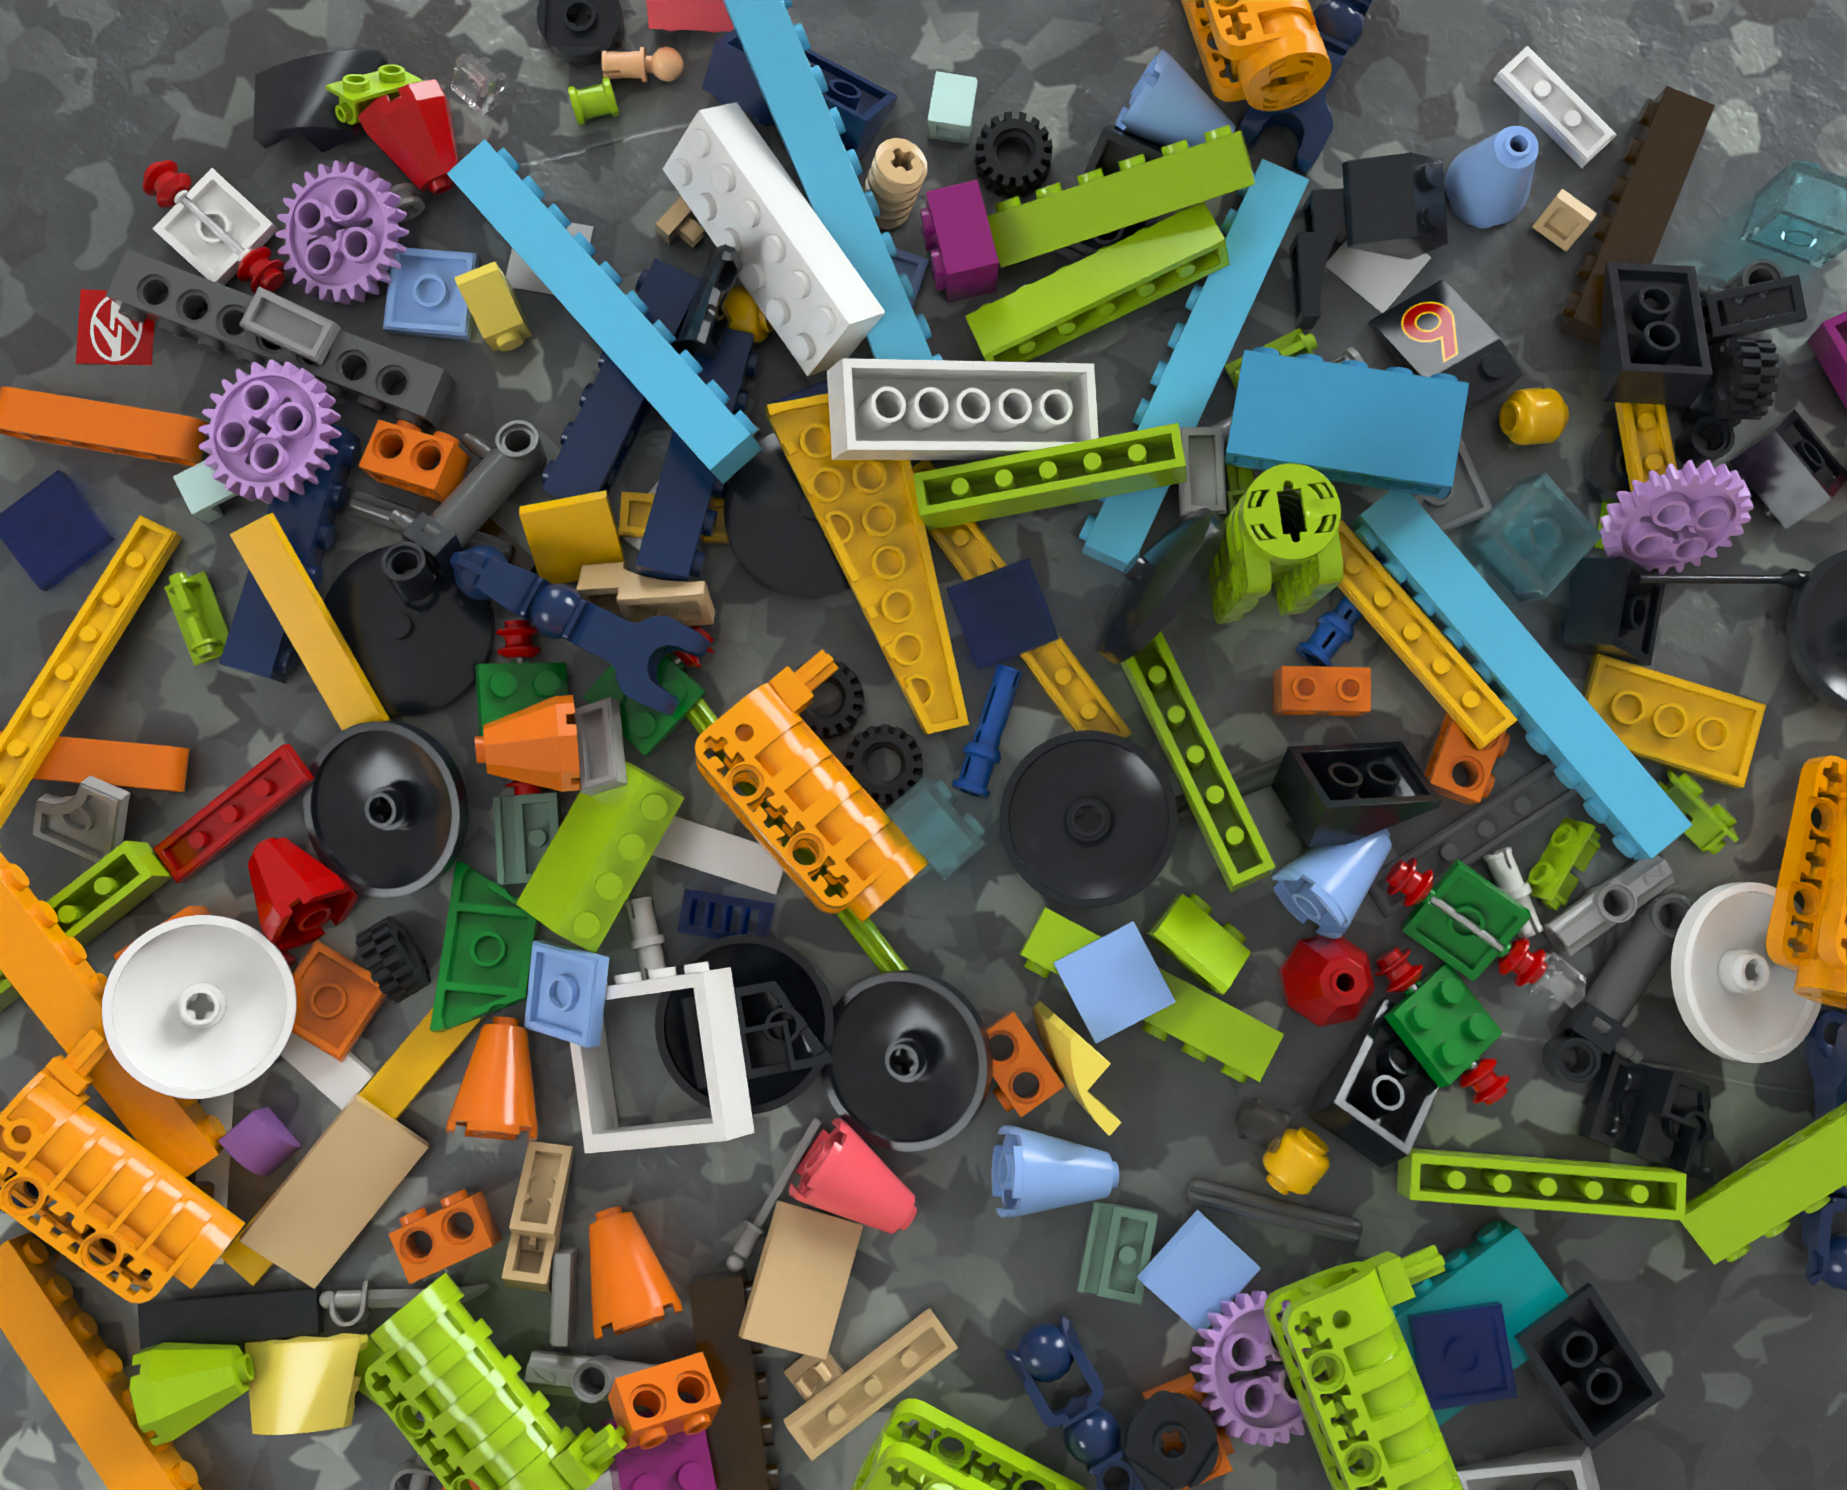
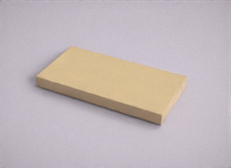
(334, 1191)

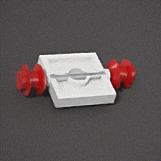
(214, 227)

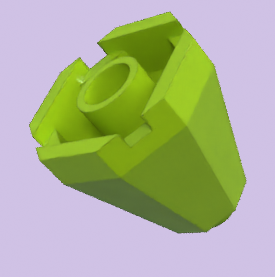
(186, 1385)

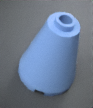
(1170, 106)
(1492, 178)
(1332, 882)
(1047, 1172)

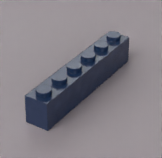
(612, 406)
(686, 487)
(256, 636)

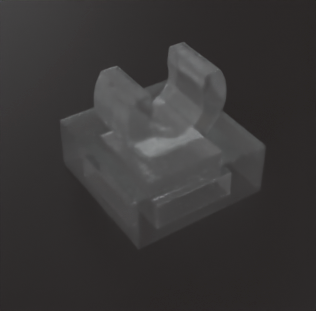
(476, 82)
(1562, 980)

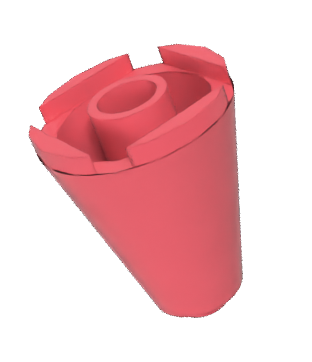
(852, 1181)

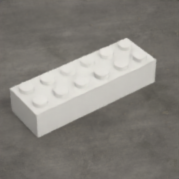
(784, 247)
(957, 408)

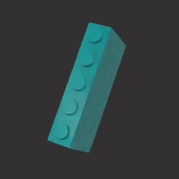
(1491, 1269)

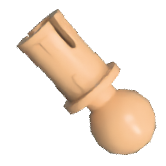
(665, 64)

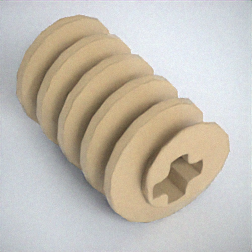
(896, 180)

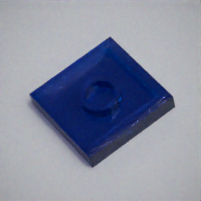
(52, 530)
(1003, 614)
(1463, 1355)

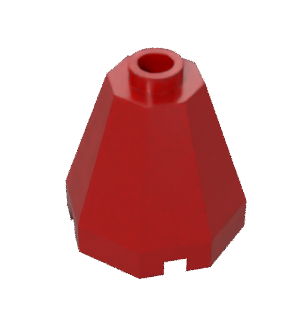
(416, 133)
(295, 893)
(1311, 976)

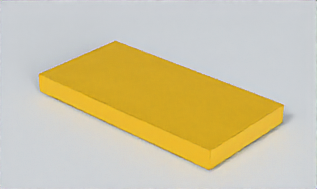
(1675, 720)

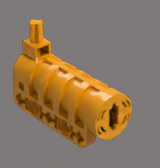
(1269, 49)
(809, 793)
(1821, 927)

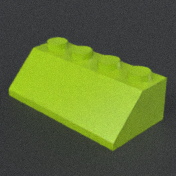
(599, 857)

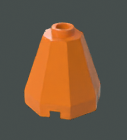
(534, 745)

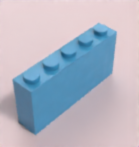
(1348, 421)

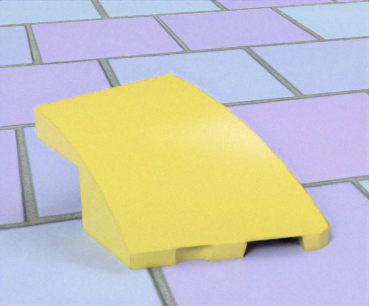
(1075, 1063)
(304, 1383)

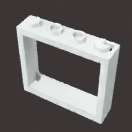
(721, 1057)

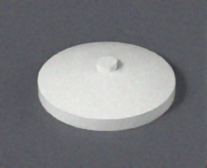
(1728, 984)
(199, 1006)

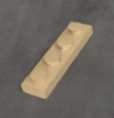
(870, 1384)

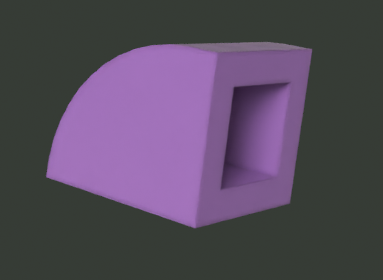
(260, 1142)

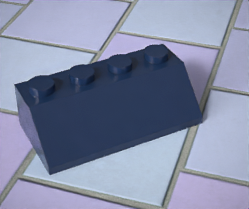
(858, 100)

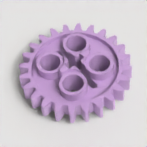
(333, 199)
(270, 431)
(1677, 516)
(1272, 1409)

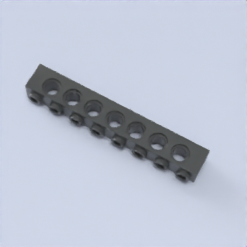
(143, 279)

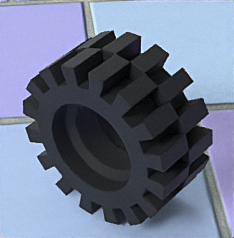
(1013, 131)
(1744, 378)
(850, 708)
(896, 740)
(393, 959)

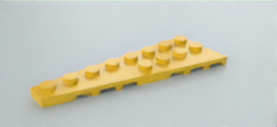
(885, 554)

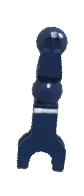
(1311, 121)
(562, 613)
(1829, 1071)
(1089, 1430)

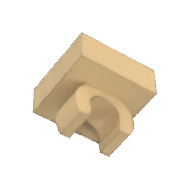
(1564, 220)
(679, 221)
(812, 1374)

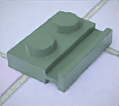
(523, 833)
(1116, 1251)

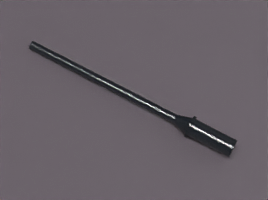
(1790, 579)

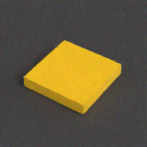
(571, 534)

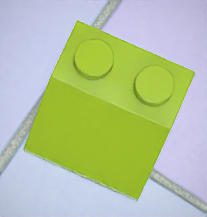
(1199, 943)

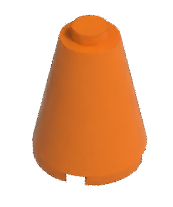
(497, 1086)
(626, 1276)

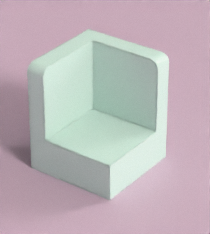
(952, 107)
(202, 492)

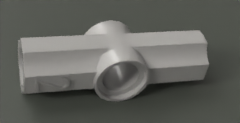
(1587, 916)
(569, 1374)

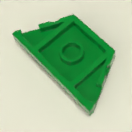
(482, 951)

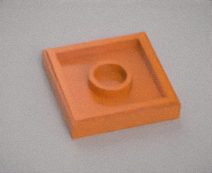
(333, 1000)

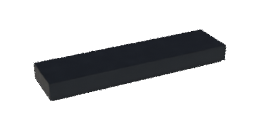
(231, 1317)

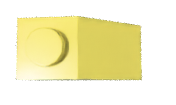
(494, 307)

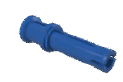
(1335, 628)
(983, 750)

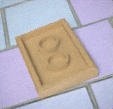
(800, 1280)

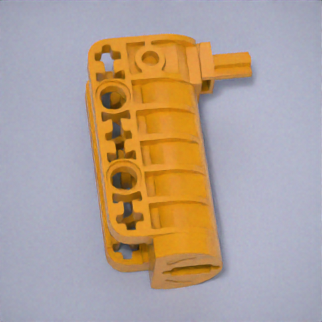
(105, 1184)

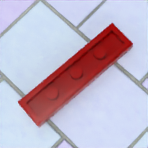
(233, 813)

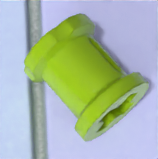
(593, 101)

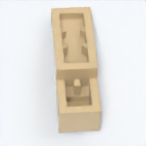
(643, 597)
(538, 1216)

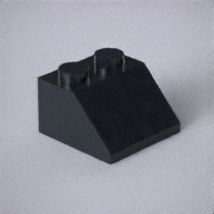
(1395, 204)
(1790, 470)
(1612, 611)

